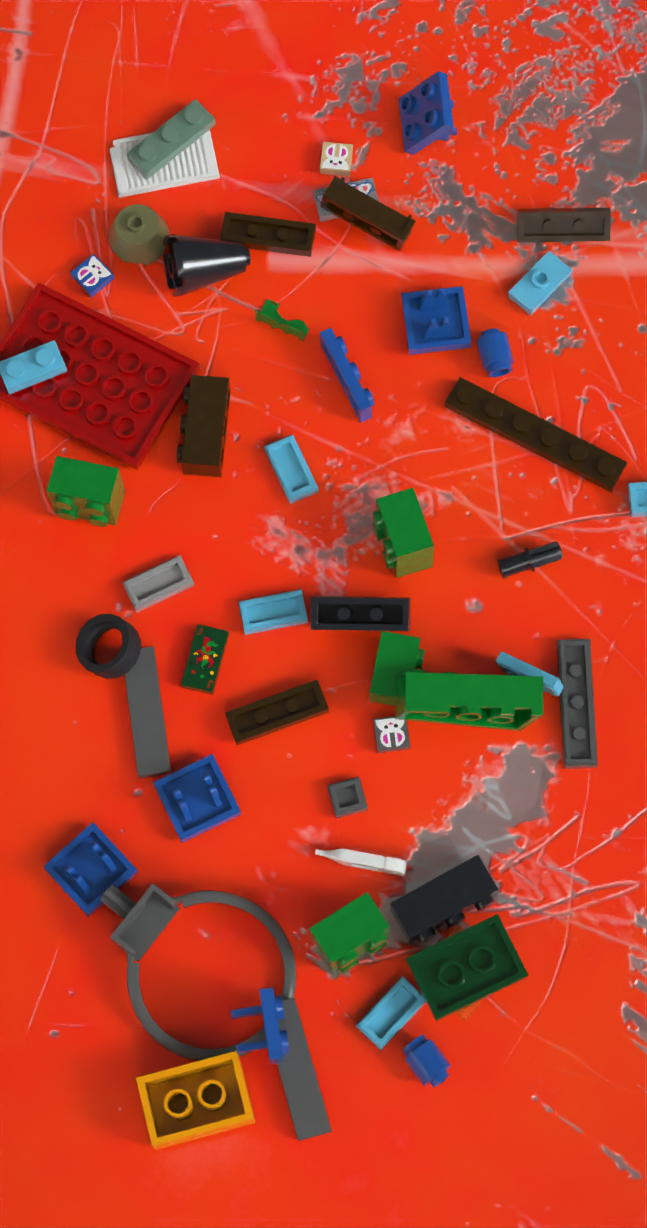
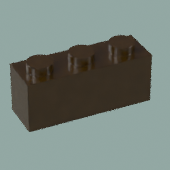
(204, 426)

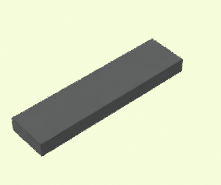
(577, 704)
(147, 716)
(300, 1078)

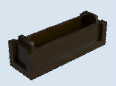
(367, 213)

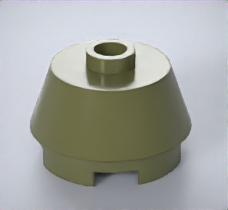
(138, 235)

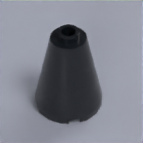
(201, 262)

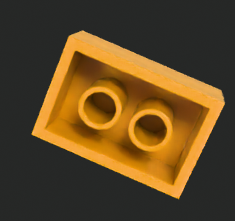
(195, 1100)

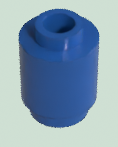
(495, 353)
(426, 1061)

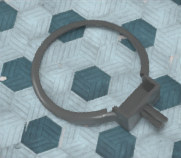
(144, 924)

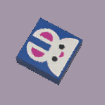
(92, 275)

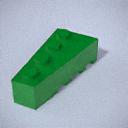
(469, 699)

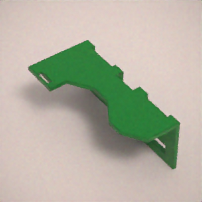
(271, 316)

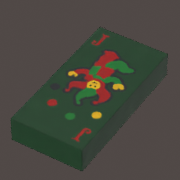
(205, 659)

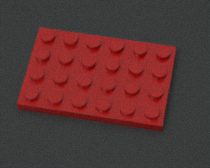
(116, 379)

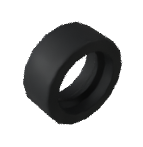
(93, 631)

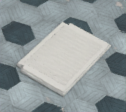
(191, 166)

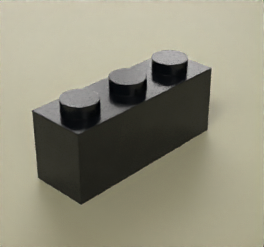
(360, 613)
(444, 900)

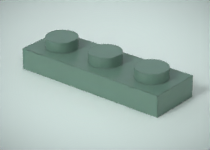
(171, 139)

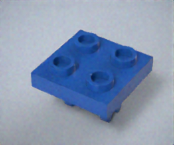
(427, 113)
(436, 320)
(197, 798)
(89, 868)
(272, 1011)

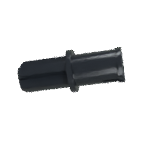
(529, 559)

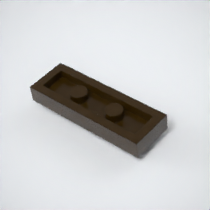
(563, 224)
(269, 233)
(277, 712)

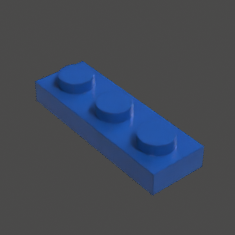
(347, 374)

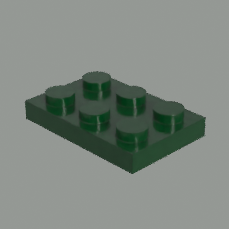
(466, 967)

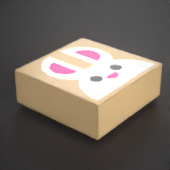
(336, 159)

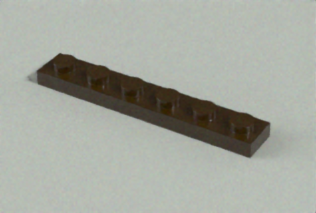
(535, 434)

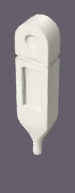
(365, 861)

